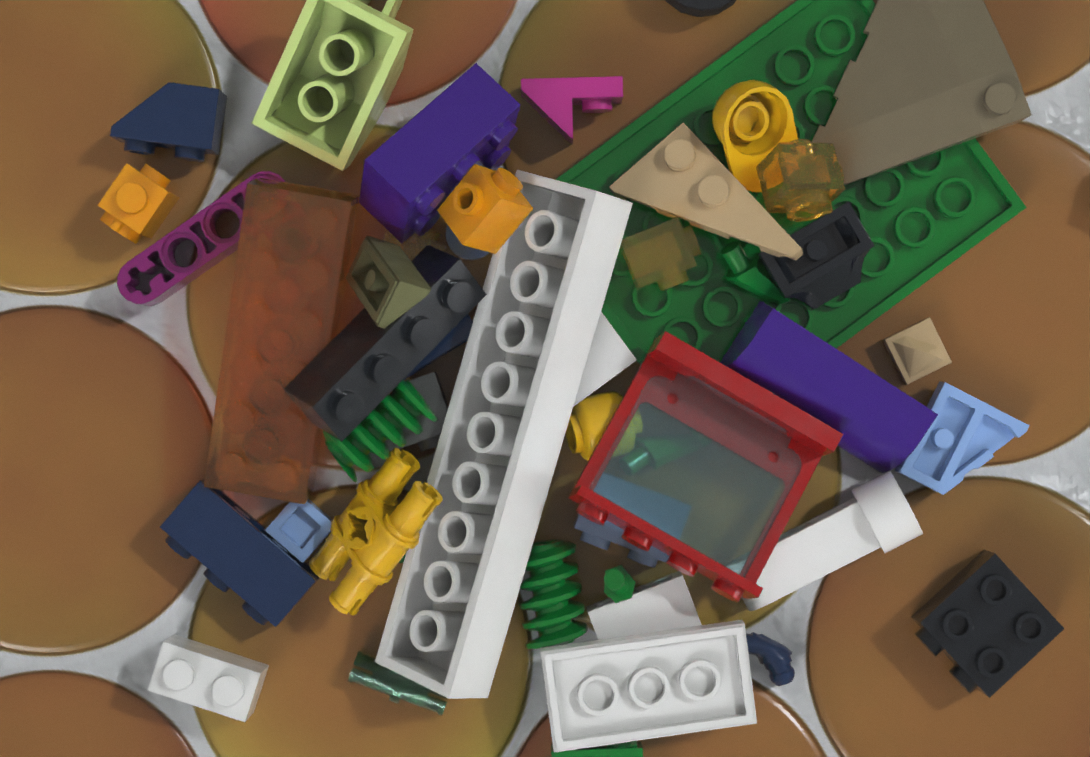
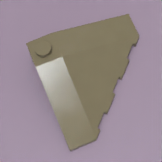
(921, 86)

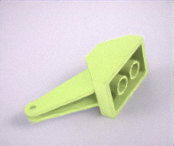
(335, 77)

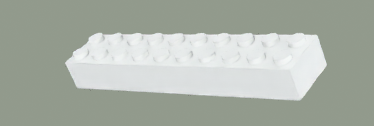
(503, 438)

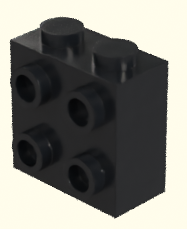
(985, 624)

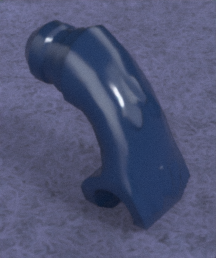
(774, 657)

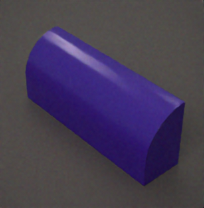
(786, 359)

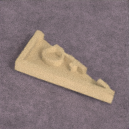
(691, 184)

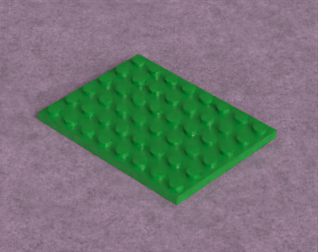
(913, 213)

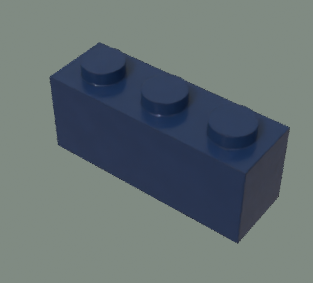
(238, 554)

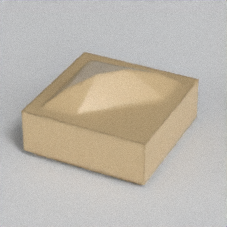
(917, 351)

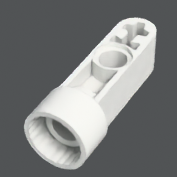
(837, 537)

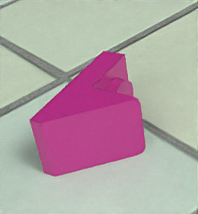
(555, 98)

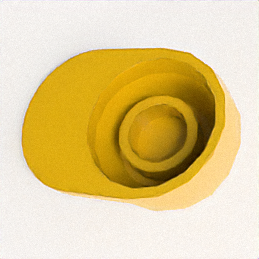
(750, 124)

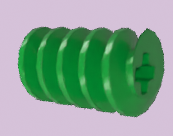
(386, 422)
(552, 594)

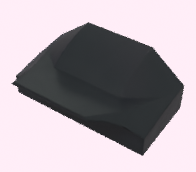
(830, 258)

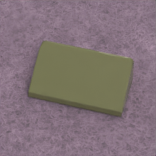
(385, 281)

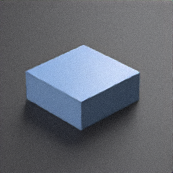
(300, 528)

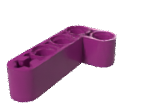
(199, 229)

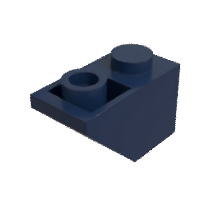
(177, 119)

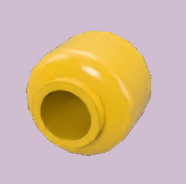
(589, 421)

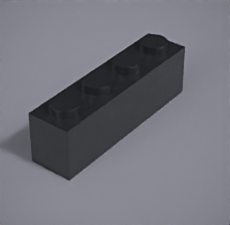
(370, 361)

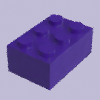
(435, 150)

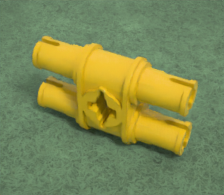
(375, 531)

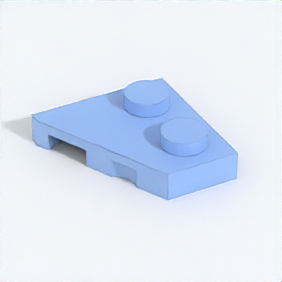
(958, 439)

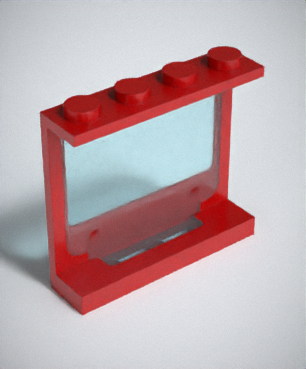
(702, 466)

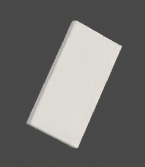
(648, 685)

